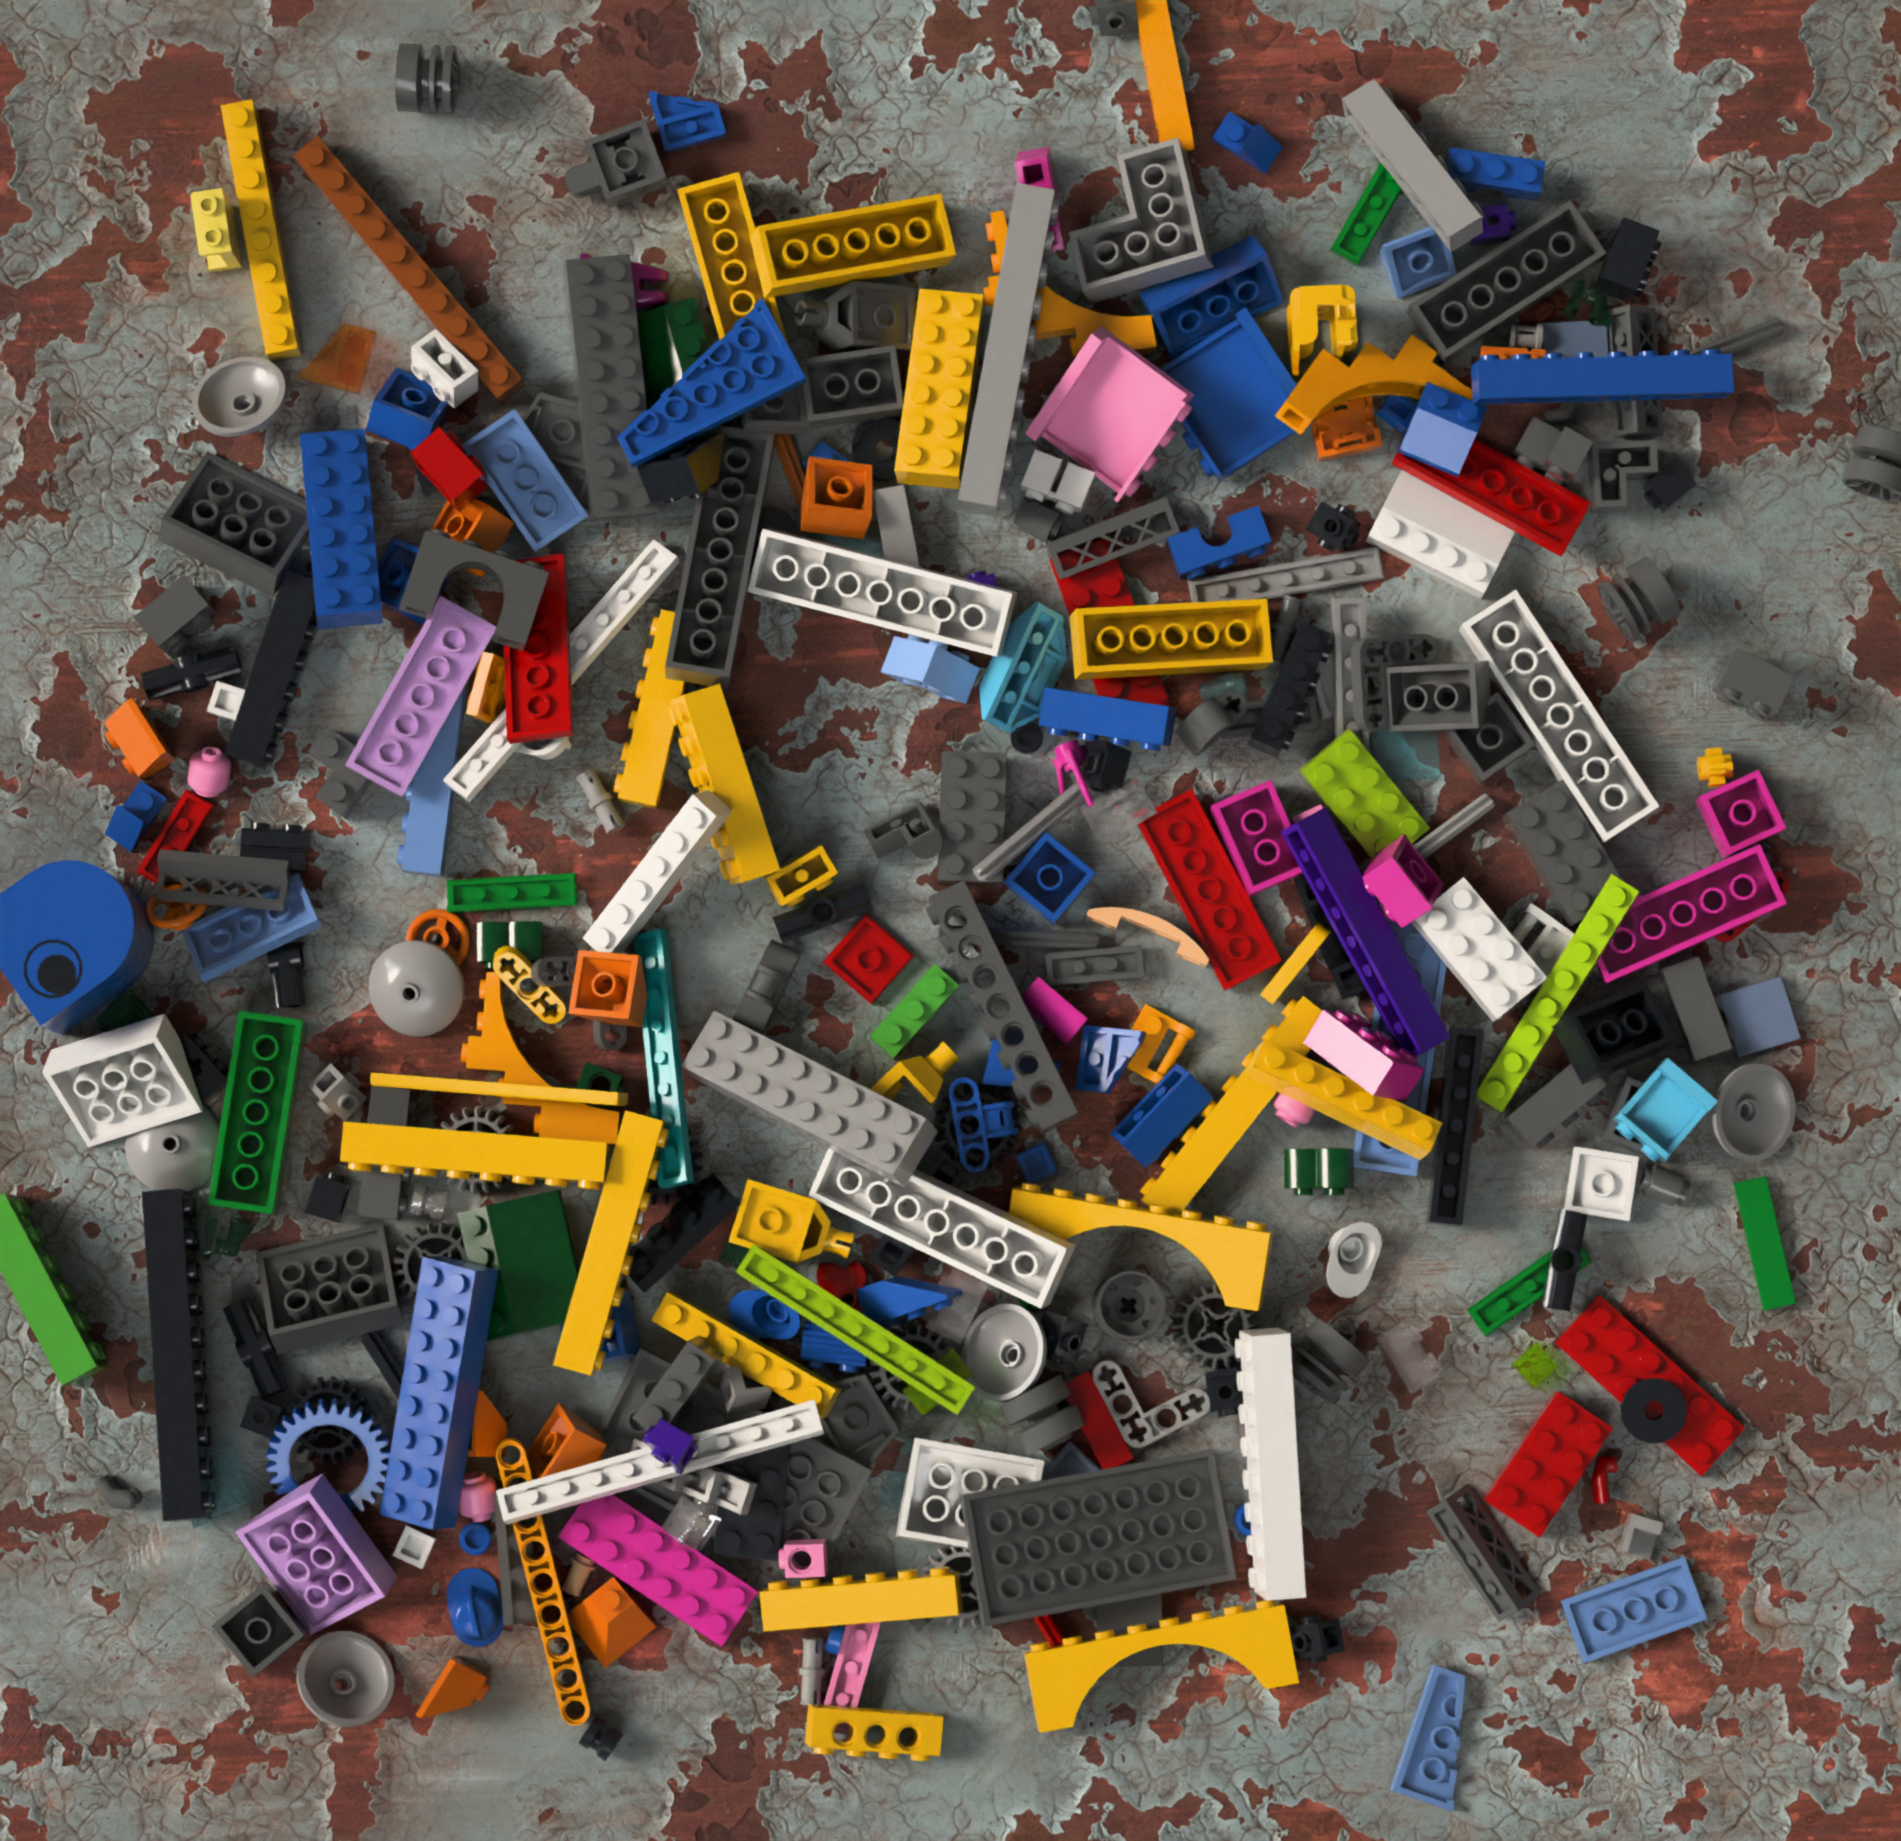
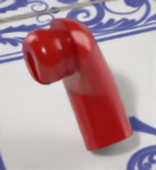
(1600, 1478)

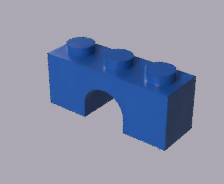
(1513, 175)
(1194, 556)

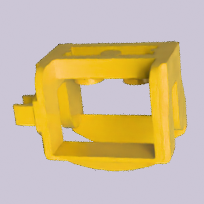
(1317, 304)

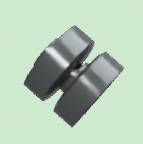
(1879, 468)
(1040, 1406)

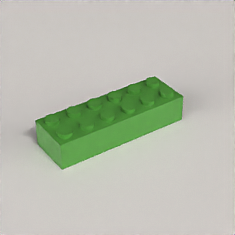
(44, 1297)

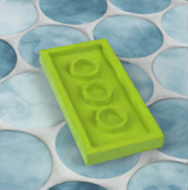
(1362, 795)

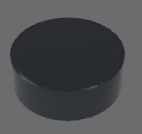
(1027, 738)

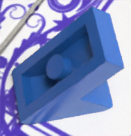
(1247, 142)
(135, 816)

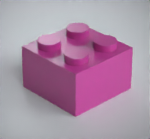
(1740, 814)
(1402, 881)

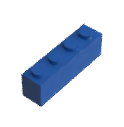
(1107, 717)

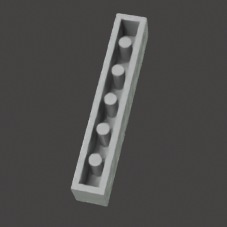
(1413, 165)

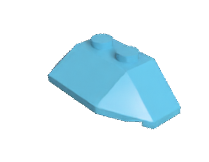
(1029, 662)

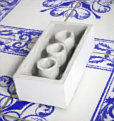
(1479, 949)

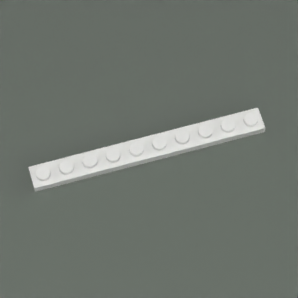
(585, 645)
(641, 1468)

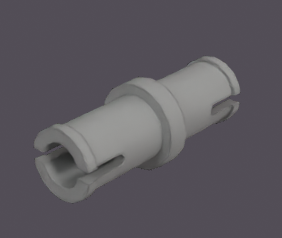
(600, 801)
(811, 1670)

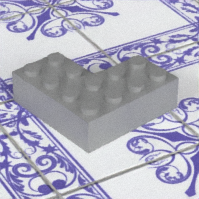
(1157, 239)

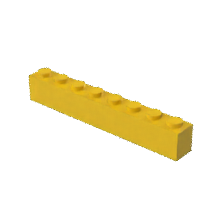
(261, 230)
(1227, 1119)
(610, 1243)

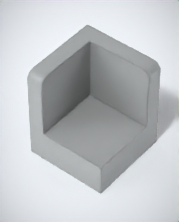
(742, 1393)
(1639, 1536)

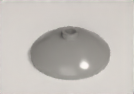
(239, 396)
(433, 978)
(1765, 1114)
(183, 1167)
(992, 1347)
(357, 1665)

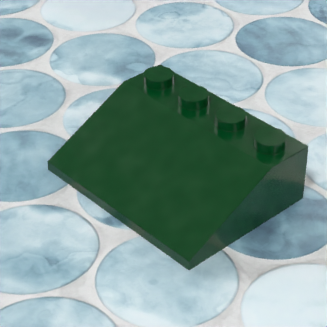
(669, 344)
(534, 1261)

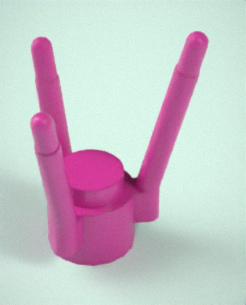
(1071, 758)

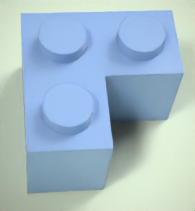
(930, 667)

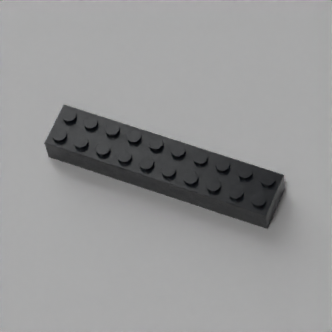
(177, 1355)

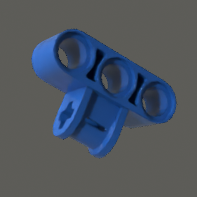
(988, 1120)

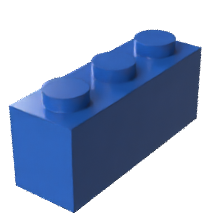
(1161, 1115)

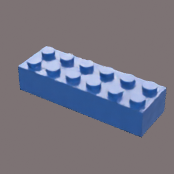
(341, 528)

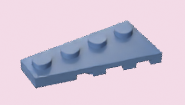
(1430, 1752)

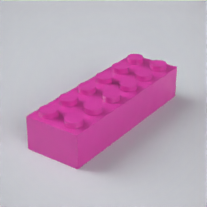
(1691, 912)
(659, 1567)

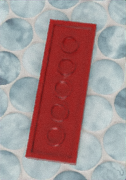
(1507, 495)
(1106, 587)
(540, 675)
(1208, 890)
(1621, 1356)

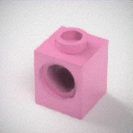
(815, 1548)

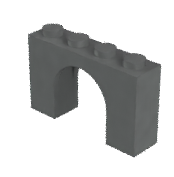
(519, 583)

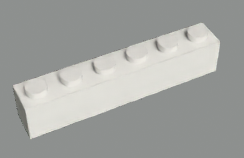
(658, 873)

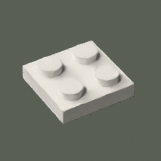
(1601, 1183)

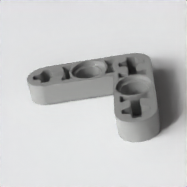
(1149, 1418)

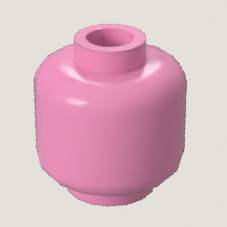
(209, 772)
(1292, 1111)
(477, 1496)

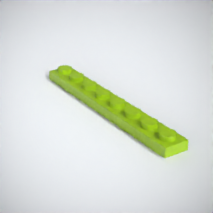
(1557, 992)
(855, 1329)

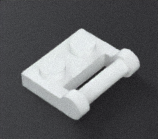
(1550, 942)

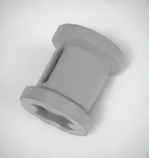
(1525, 336)

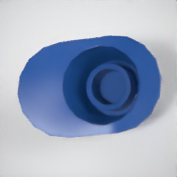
(763, 1315)
(475, 1607)

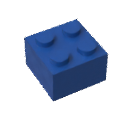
(1049, 878)

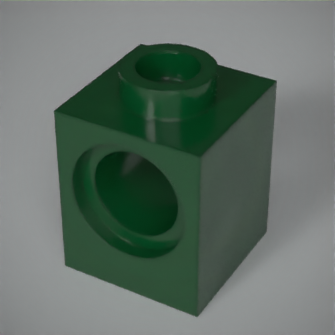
(592, 1073)

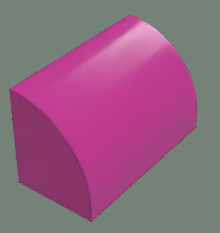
(1053, 1011)

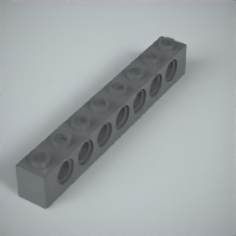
(959, 901)

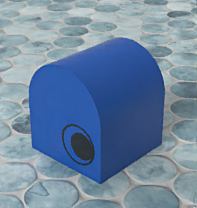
(72, 941)

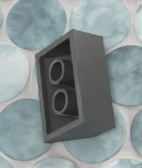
(1437, 695)

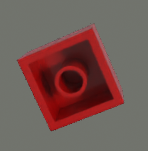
(449, 469)

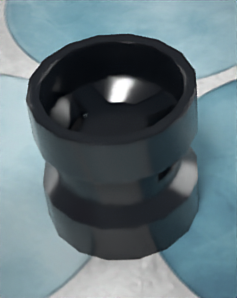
(608, 1741)

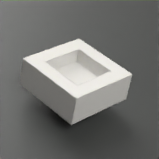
(225, 700)
(414, 1547)

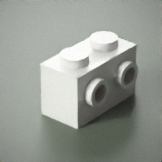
(444, 368)

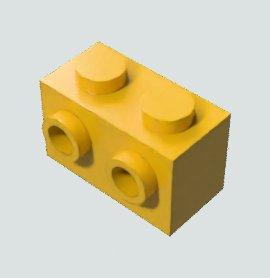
(801, 875)

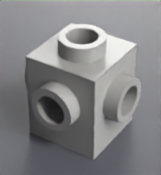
(337, 1092)

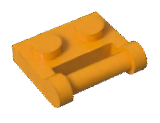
(488, 690)
(1156, 1026)

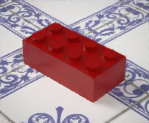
(1547, 1464)

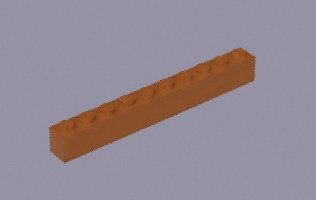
(408, 269)

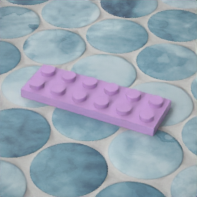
(421, 696)

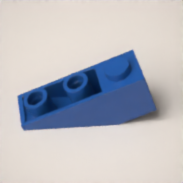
(903, 1296)

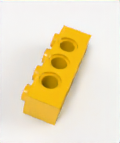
(824, 1719)

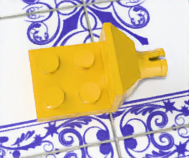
(921, 1073)
(785, 1225)

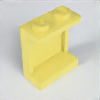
(216, 229)

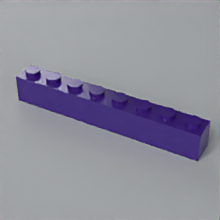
(1365, 933)

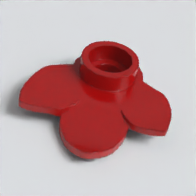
(842, 1282)

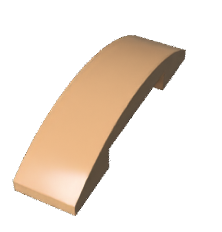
(1111, 917)

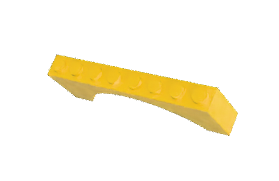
(1230, 1251)
(1066, 1672)

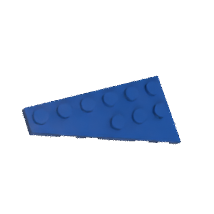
(725, 382)

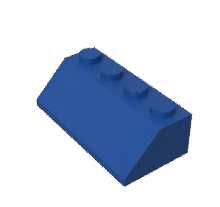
(1204, 302)

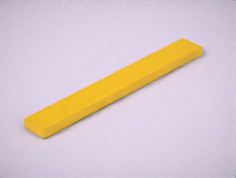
(499, 1089)

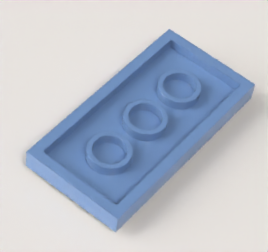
(525, 480)
(243, 934)
(1633, 1609)

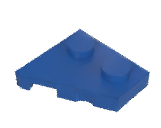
(686, 121)
(1105, 1057)

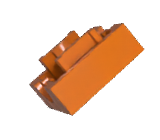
(1356, 421)

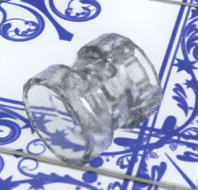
(429, 1202)

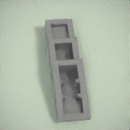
(895, 524)
(711, 1485)

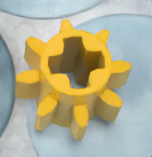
(1714, 767)

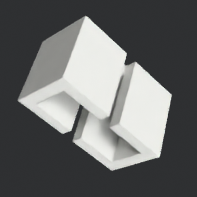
(1042, 476)

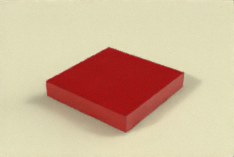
(868, 959)

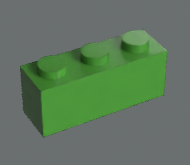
(914, 1011)

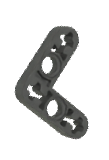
(1375, 668)
(566, 980)

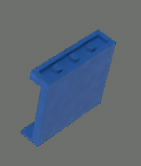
(1237, 394)

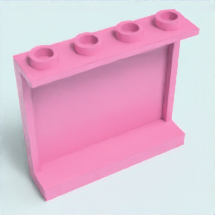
(1112, 412)

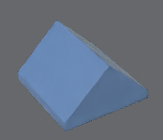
(1417, 262)

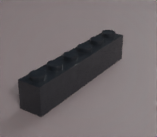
(274, 673)
(1457, 1120)

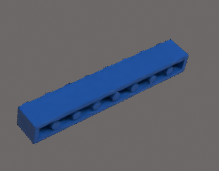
(1602, 378)

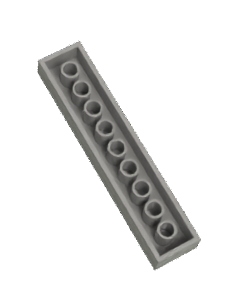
(1006, 350)

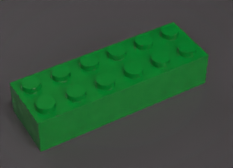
(257, 1113)

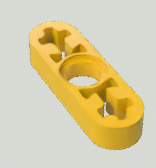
(1295, 963)
(507, 974)

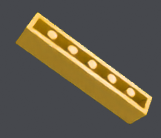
(651, 725)
(1342, 1099)
(743, 1350)
(861, 1600)

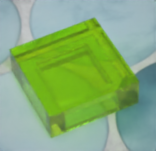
(1534, 1365)

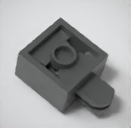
(621, 166)

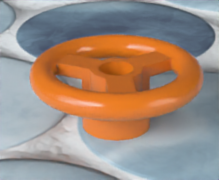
(179, 913)
(440, 929)

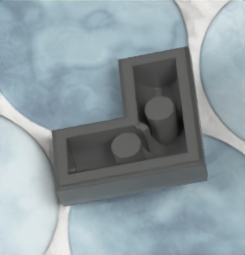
(908, 827)

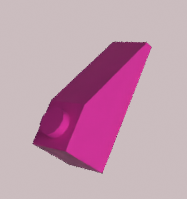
(1037, 169)

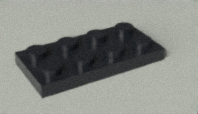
(680, 1231)
(761, 1530)

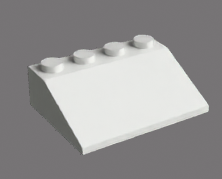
(1440, 535)
(123, 1080)
(943, 1472)

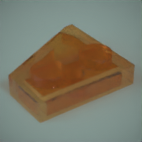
(343, 360)

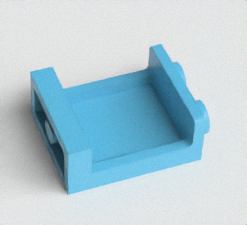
(1664, 1111)

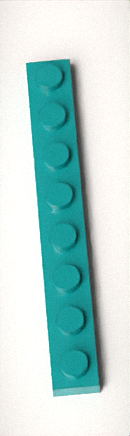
(664, 1058)

